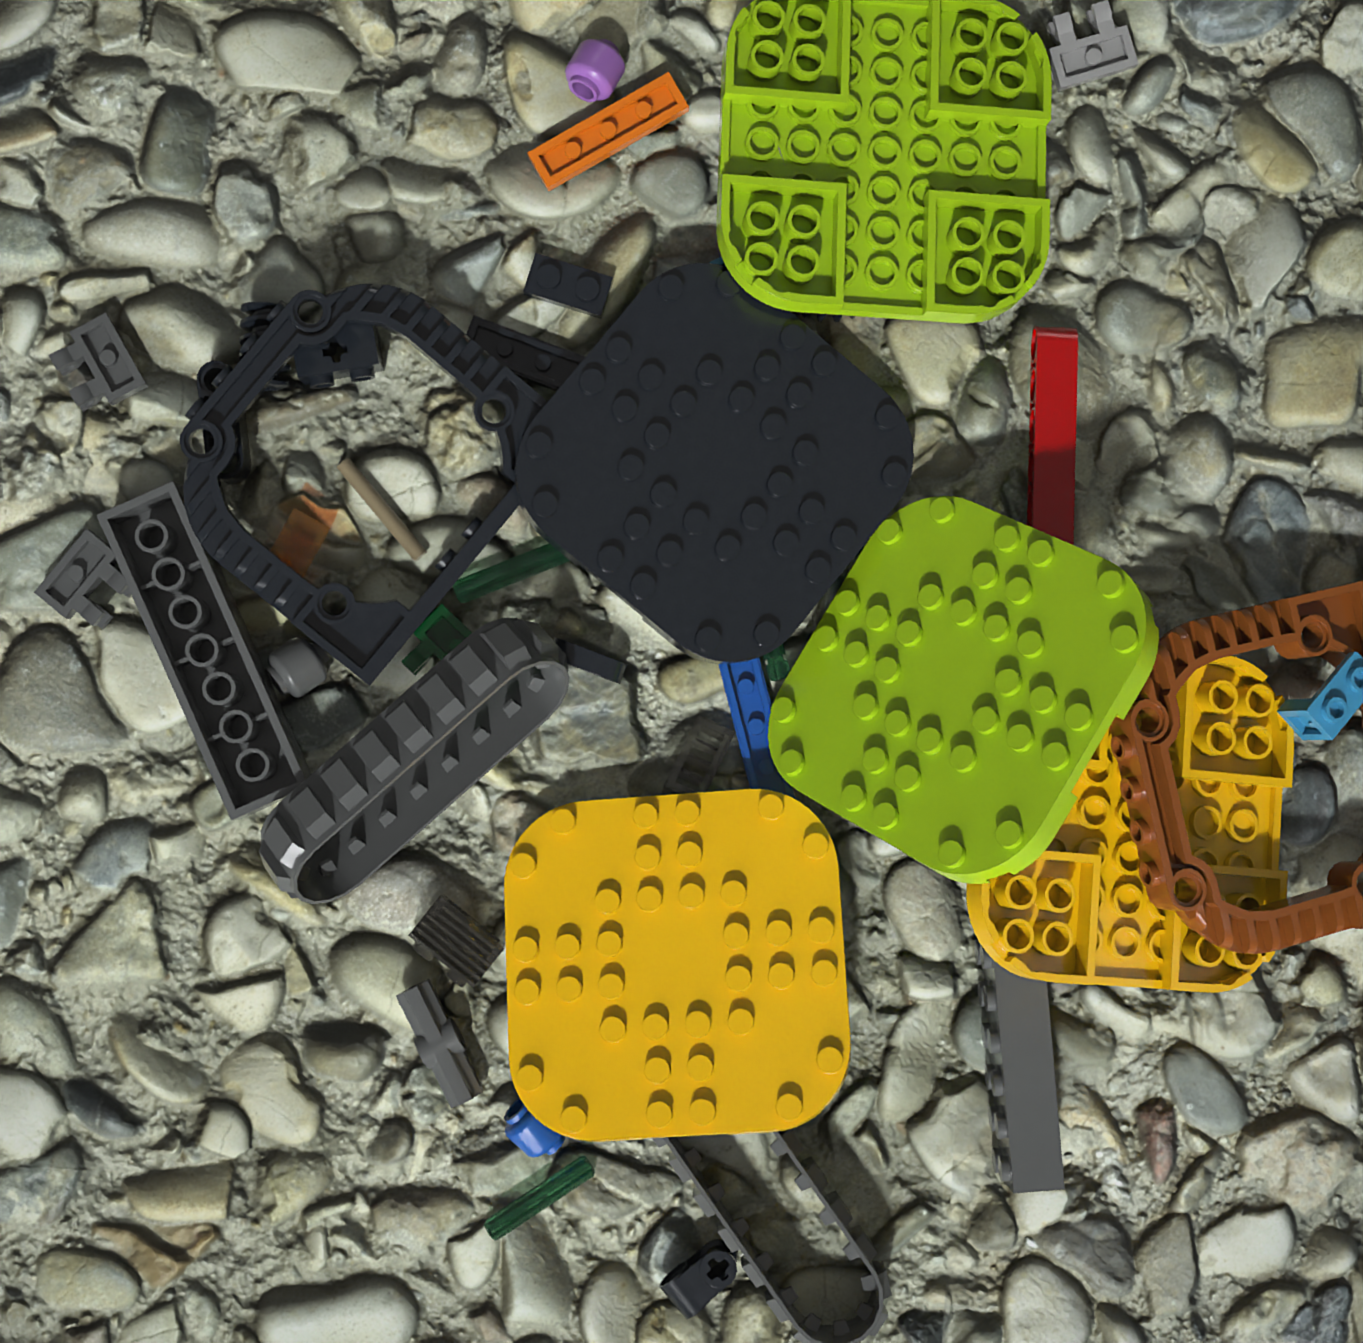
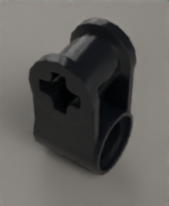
(695, 1282)

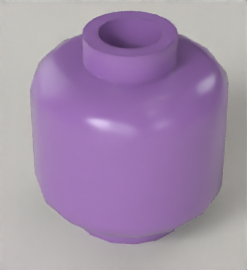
(594, 70)

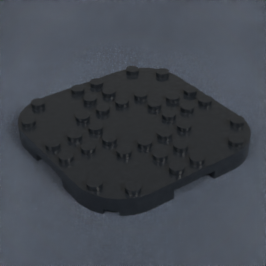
(713, 464)

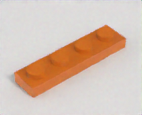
(608, 131)

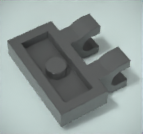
(108, 360)
(78, 575)

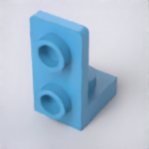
(1331, 705)

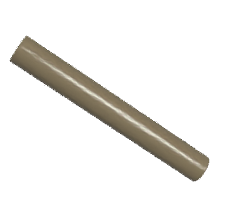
(381, 509)

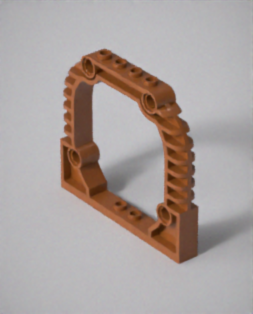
(1330, 629)

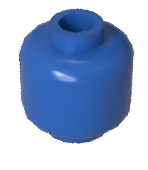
(529, 1133)

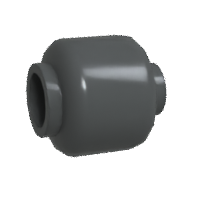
(297, 667)

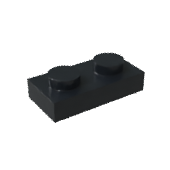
(568, 285)

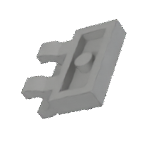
(1092, 57)

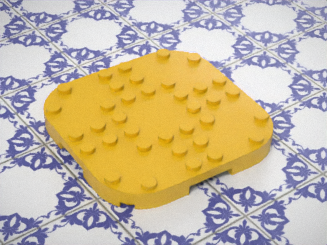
(1082, 904)
(676, 966)

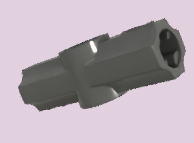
(440, 1043)

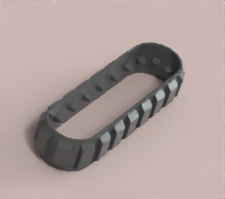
(414, 760)
(805, 1329)

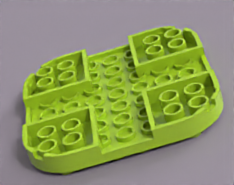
(902, 151)
(962, 686)

